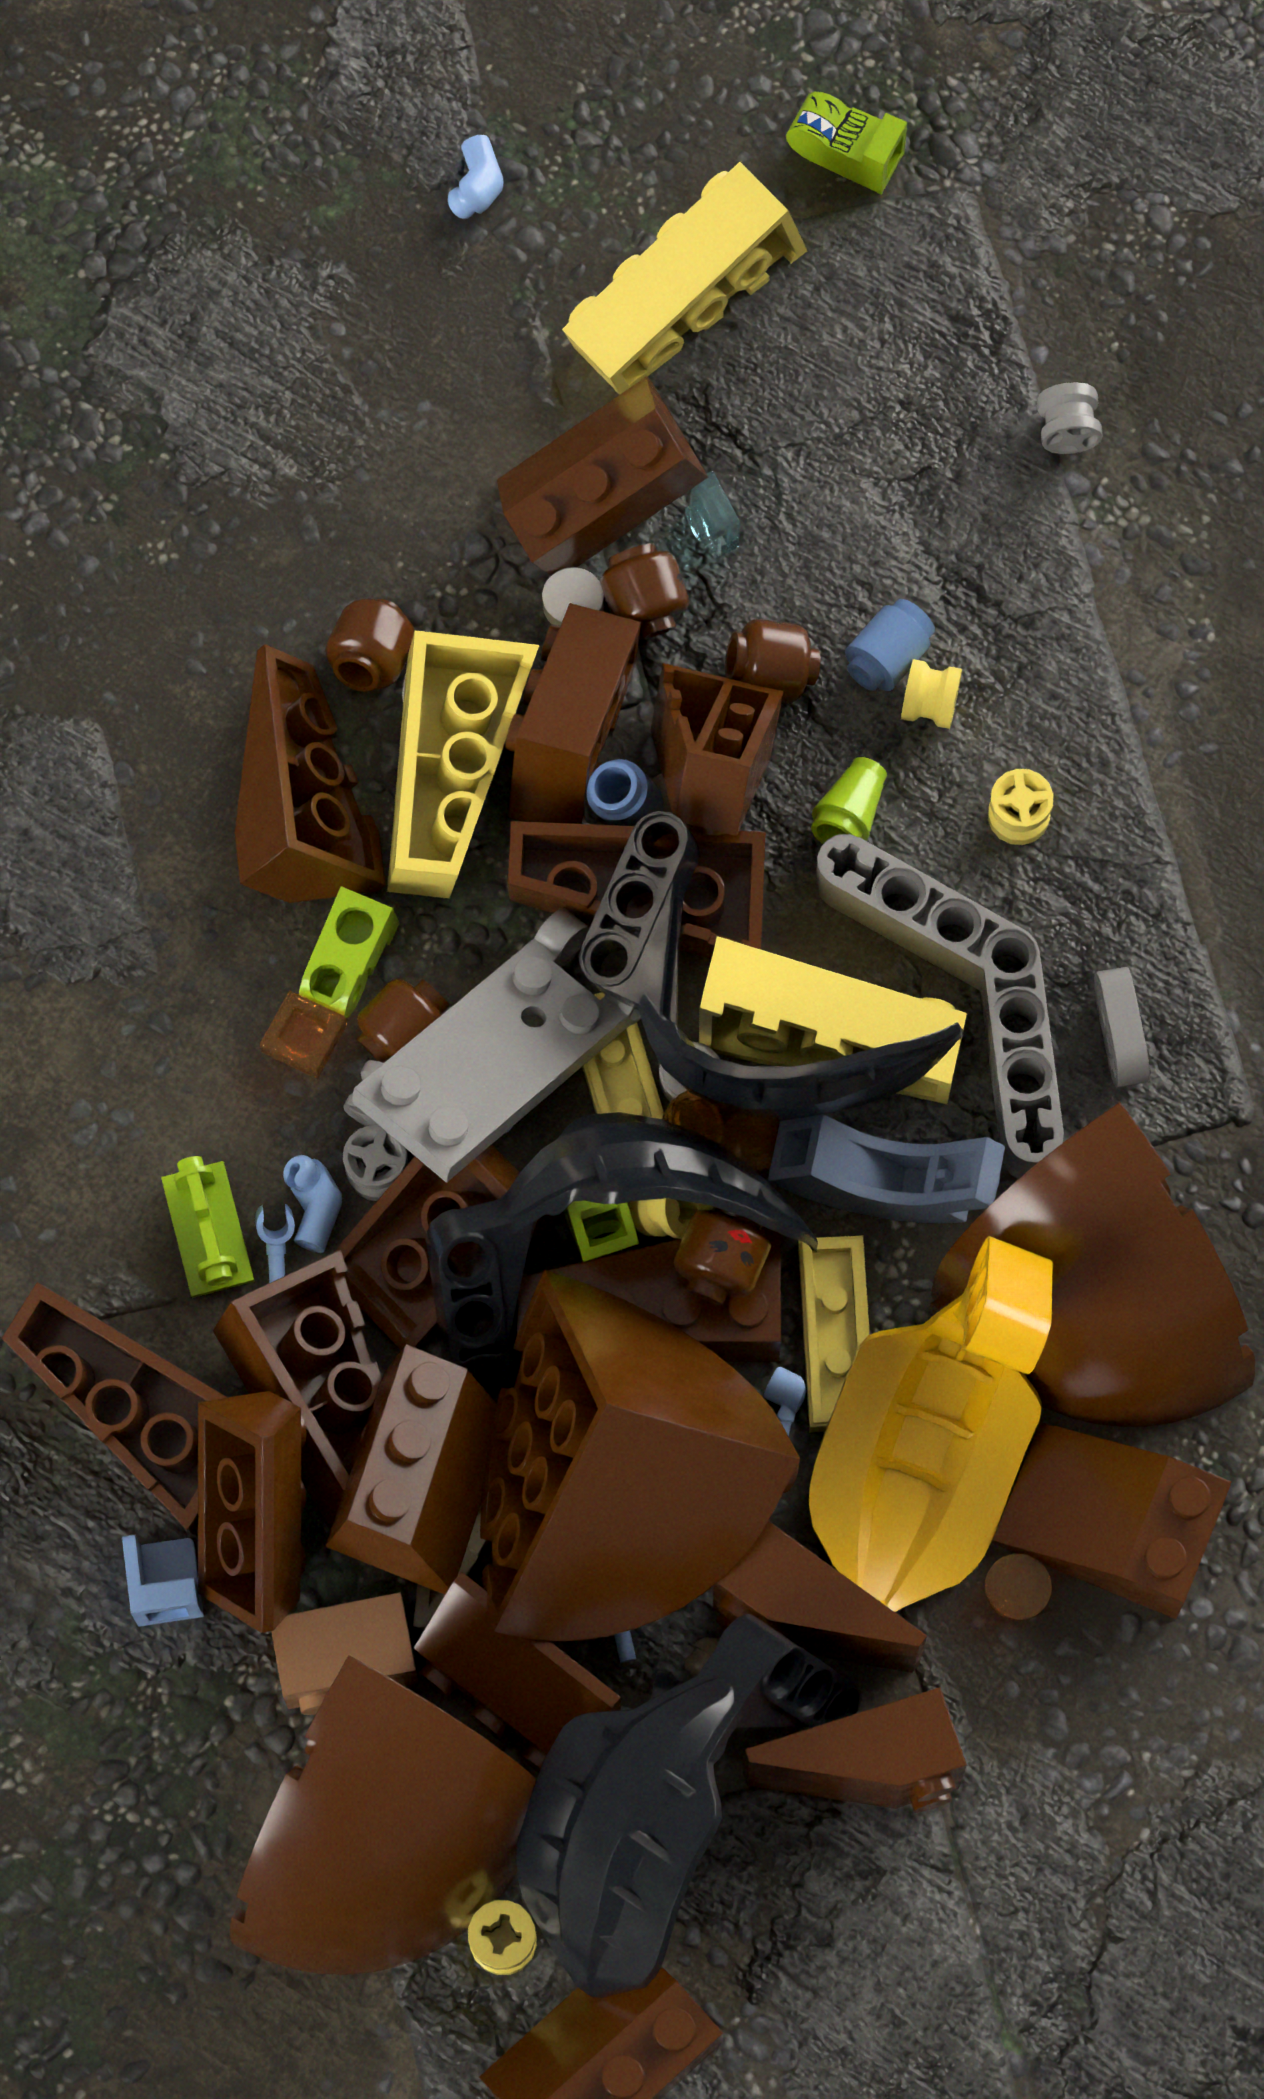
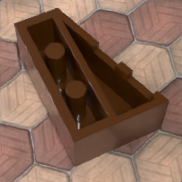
(569, 713)
(712, 745)

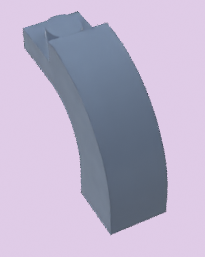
(883, 1176)

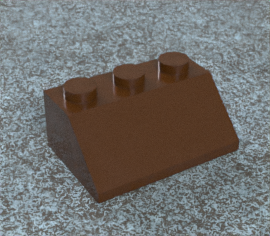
(599, 480)
(417, 1472)
(251, 1506)
(510, 1680)
(608, 2046)

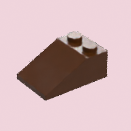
(389, 1248)
(1113, 1516)
(815, 1606)
(874, 1757)

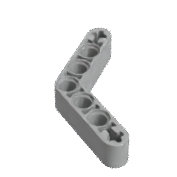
(969, 961)

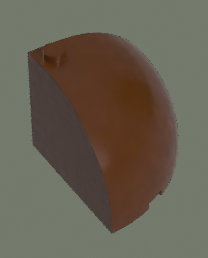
(1137, 1288)
(620, 1469)
(381, 1835)

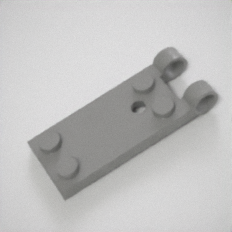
(483, 1066)

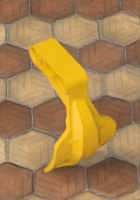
(934, 1433)

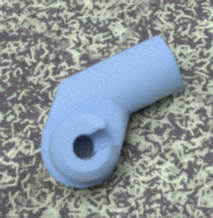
(481, 183)
(318, 1197)

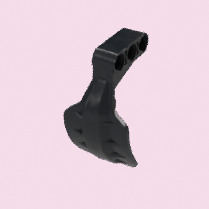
(652, 988)
(593, 1160)
(637, 1801)

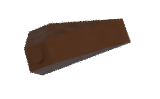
(296, 806)

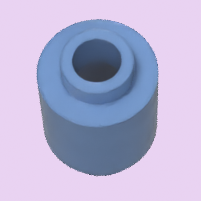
(888, 645)
(622, 793)

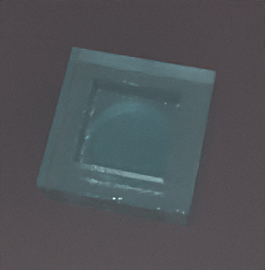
(713, 516)

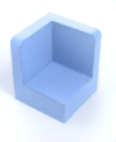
(162, 1580)

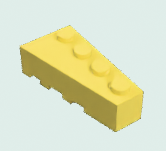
(684, 278)
(451, 739)
(801, 1014)

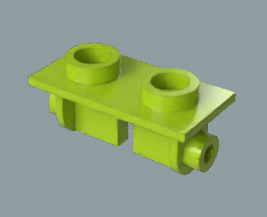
(207, 1227)

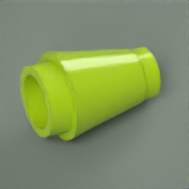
(850, 802)

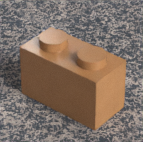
(317, 1642)

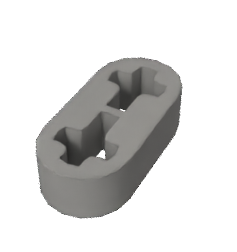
(1121, 1027)

